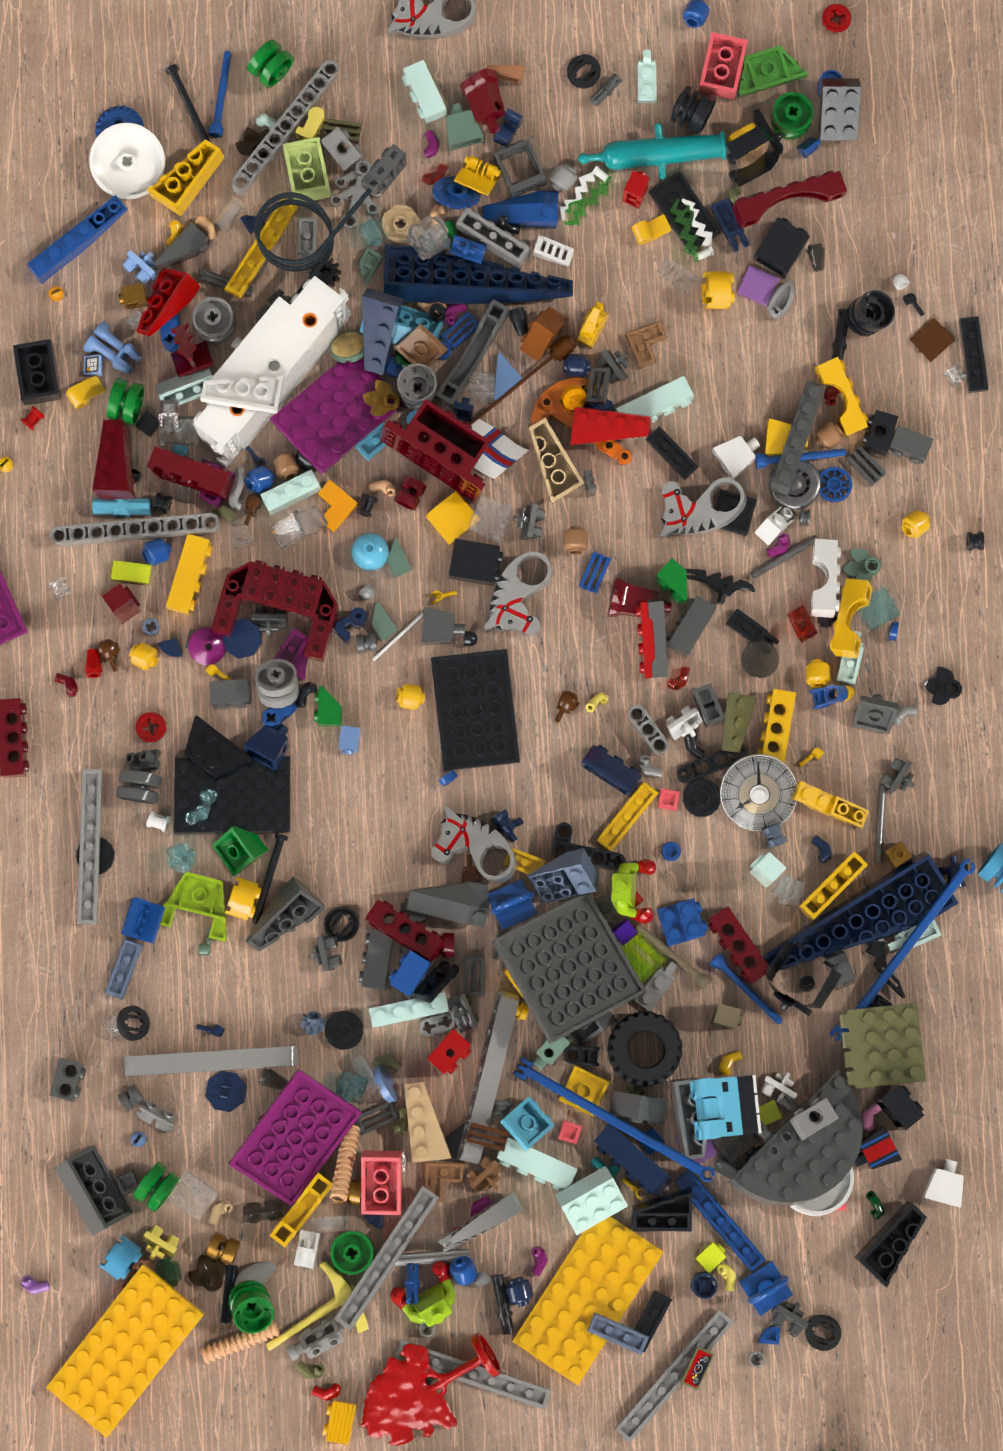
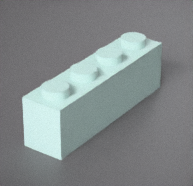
(661, 400)
(766, 869)
(407, 1011)
(537, 1163)

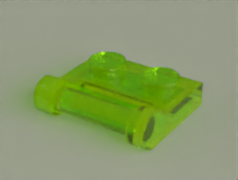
(639, 964)

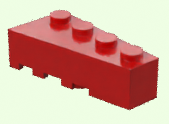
(604, 425)

